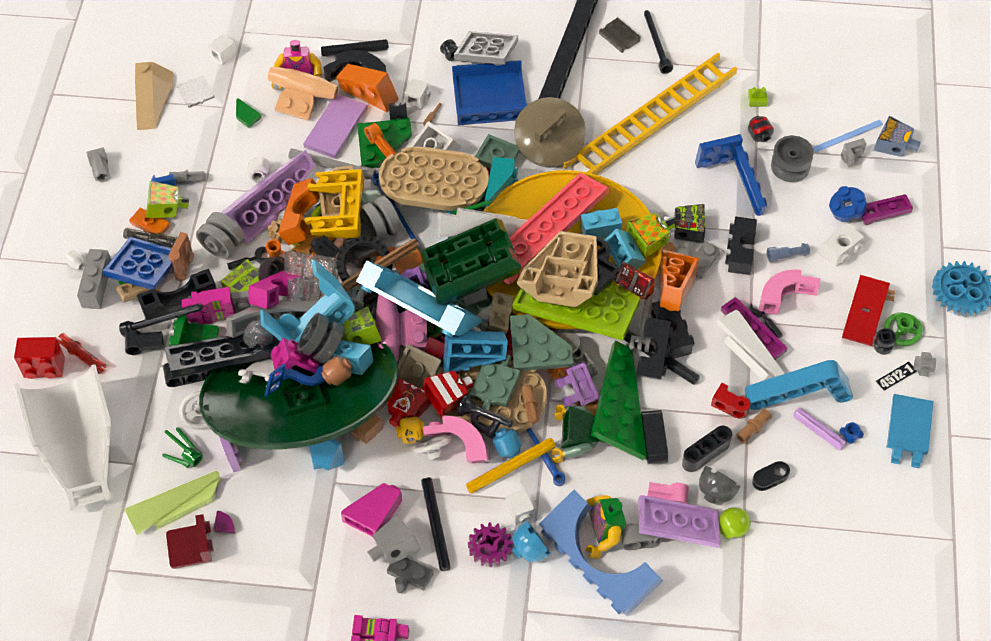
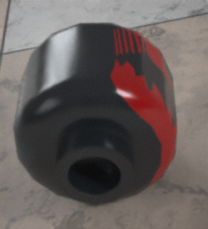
(760, 129)

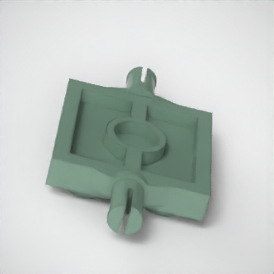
(495, 384)

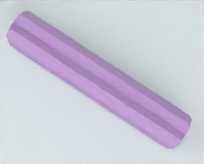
(819, 428)

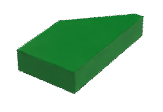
(246, 114)

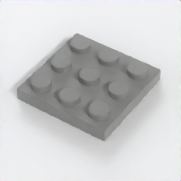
(486, 48)

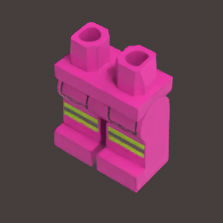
(216, 305)
(378, 629)

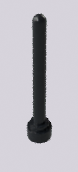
(665, 65)
(127, 325)

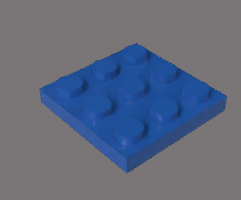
(140, 264)

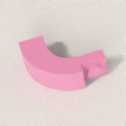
(783, 284)
(474, 442)

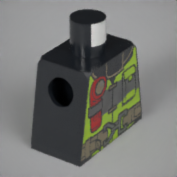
(689, 223)

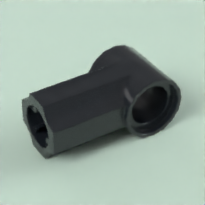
(137, 342)

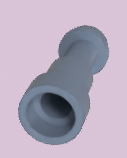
(774, 253)

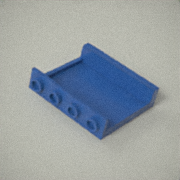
(488, 92)

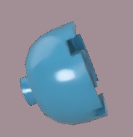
(529, 543)

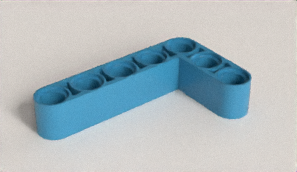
(799, 383)

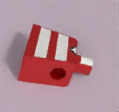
(446, 391)

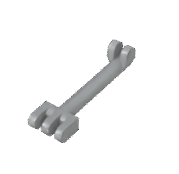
(638, 339)

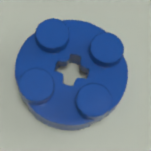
(844, 195)

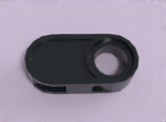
(767, 478)

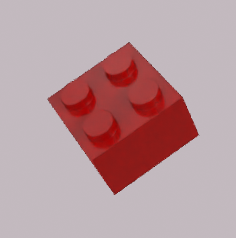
(39, 357)

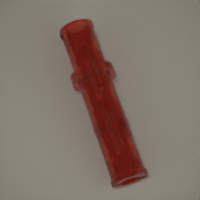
(75, 348)

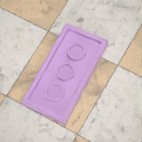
(335, 126)
(679, 521)

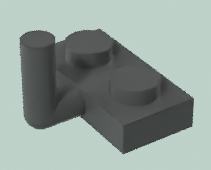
(411, 573)

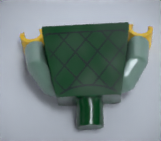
(575, 432)

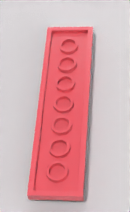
(556, 215)

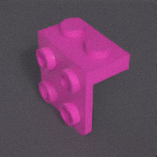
(288, 354)

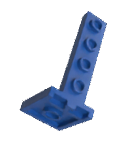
(730, 149)

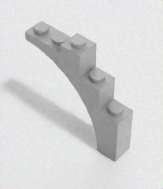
(237, 323)

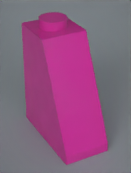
(373, 509)

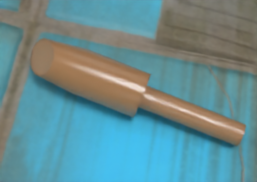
(431, 115)

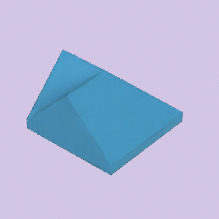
(327, 455)

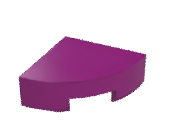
(223, 523)

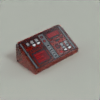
(635, 281)

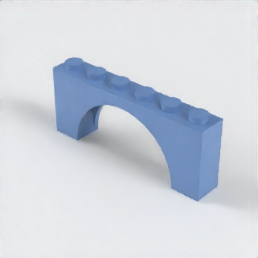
(623, 589)

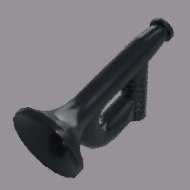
(468, 406)

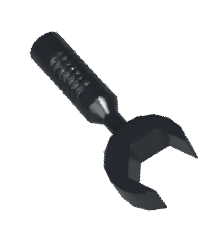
(258, 253)
(769, 323)

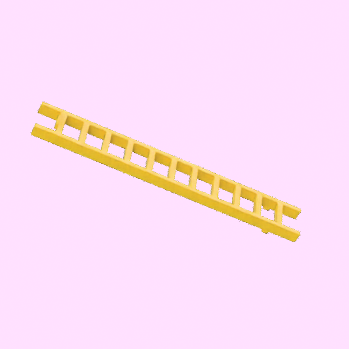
(645, 109)

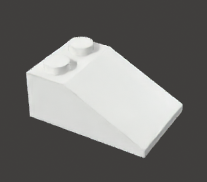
(433, 137)

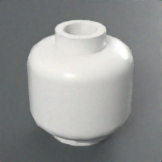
(258, 169)

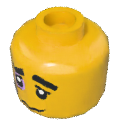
(410, 430)

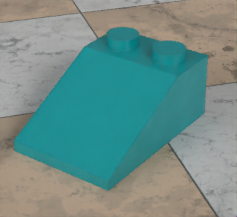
(502, 175)

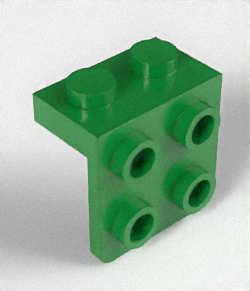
(189, 332)

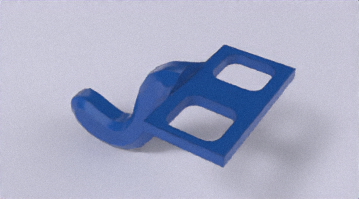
(283, 374)

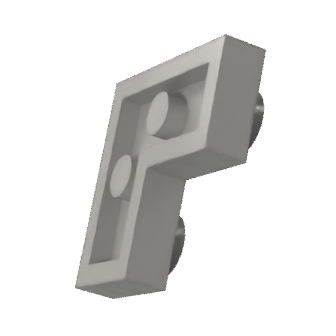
(707, 255)

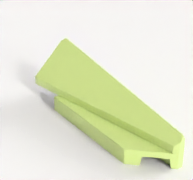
(173, 503)

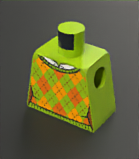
(164, 201)
(650, 233)

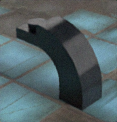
(352, 57)

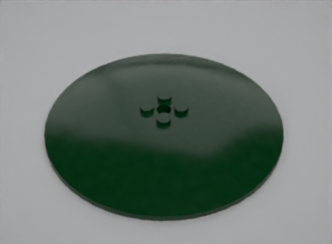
(286, 420)

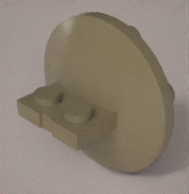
(549, 132)

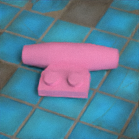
(398, 328)

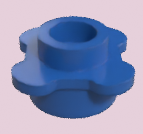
(851, 427)

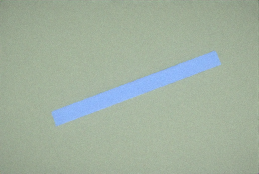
(847, 135)

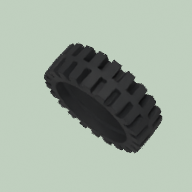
(351, 246)

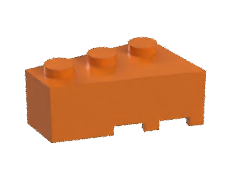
(368, 85)

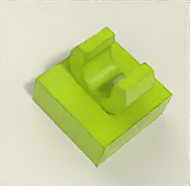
(757, 97)

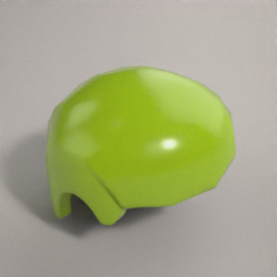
(734, 522)

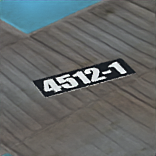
(896, 376)

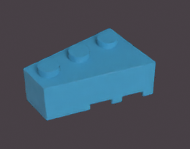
(473, 349)

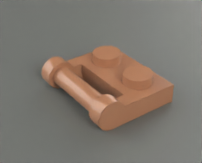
(181, 256)

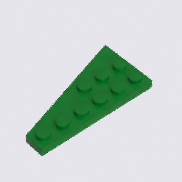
(618, 410)

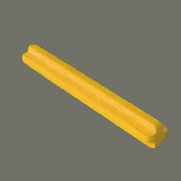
(510, 465)

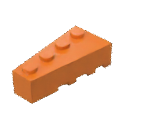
(676, 278)

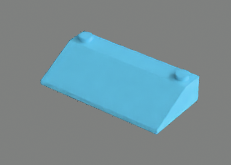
(416, 299)

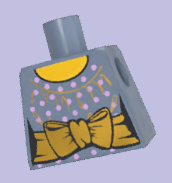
(896, 138)

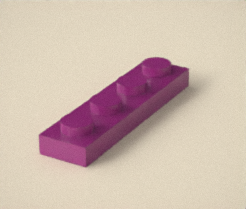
(769, 340)

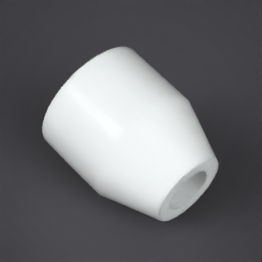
(74, 260)

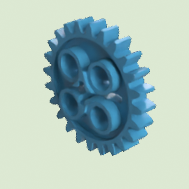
(967, 293)

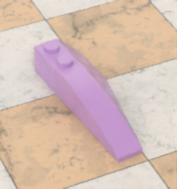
(266, 199)

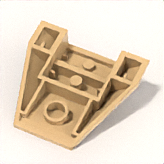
(563, 270)

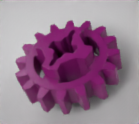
(496, 537)

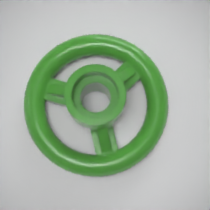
(905, 325)

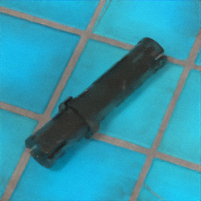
(128, 232)

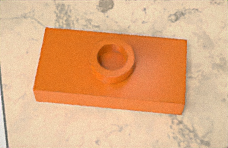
(151, 225)

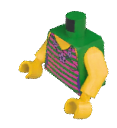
(607, 522)

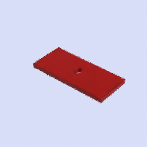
(862, 325)

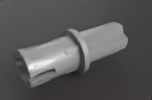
(185, 176)

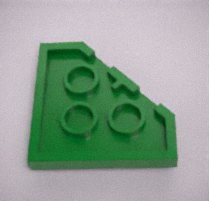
(393, 131)

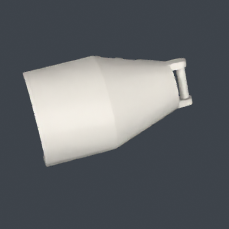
(71, 435)

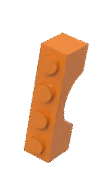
(293, 226)

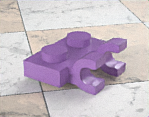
(582, 384)

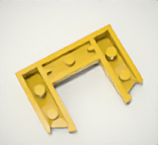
(351, 186)

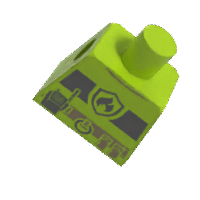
(241, 277)
(361, 328)

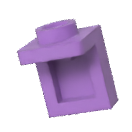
(417, 275)

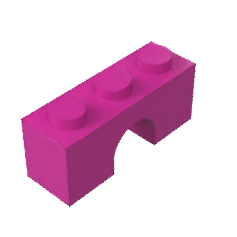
(267, 291)

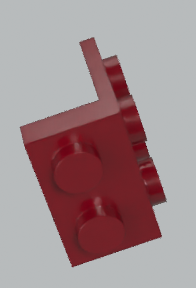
(190, 544)

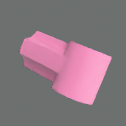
(674, 492)

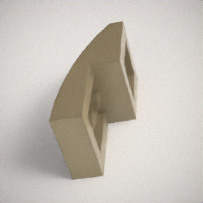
(500, 312)

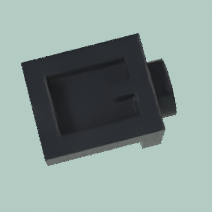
(323, 247)

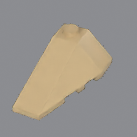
(151, 91)

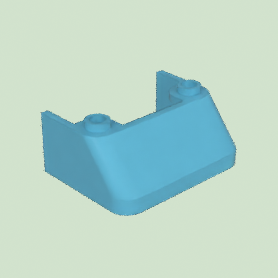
(334, 304)

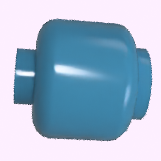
(507, 442)

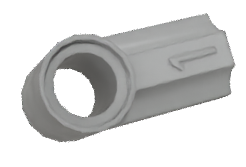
(98, 161)

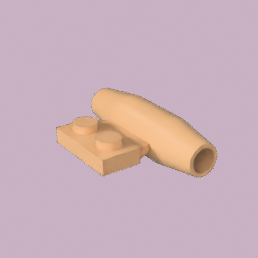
(299, 91)

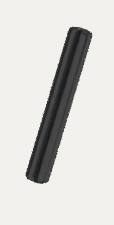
(366, 46)

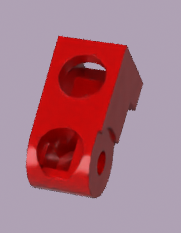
(730, 403)

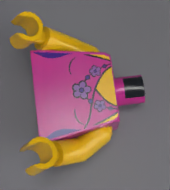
(299, 59)

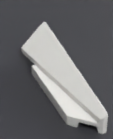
(466, 219)
(748, 346)

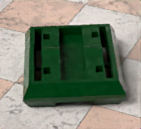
(470, 261)

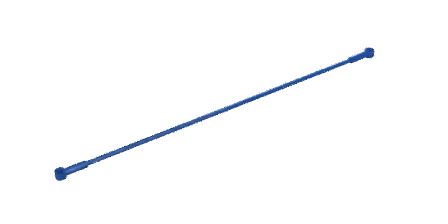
(545, 457)

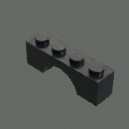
(157, 302)

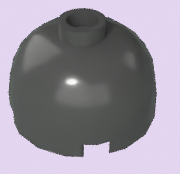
(717, 486)

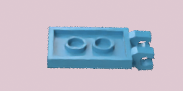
(909, 428)

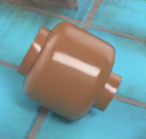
(336, 370)

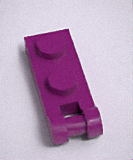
(886, 209)

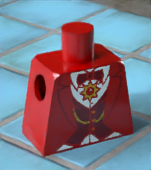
(407, 402)

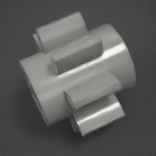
(925, 364)

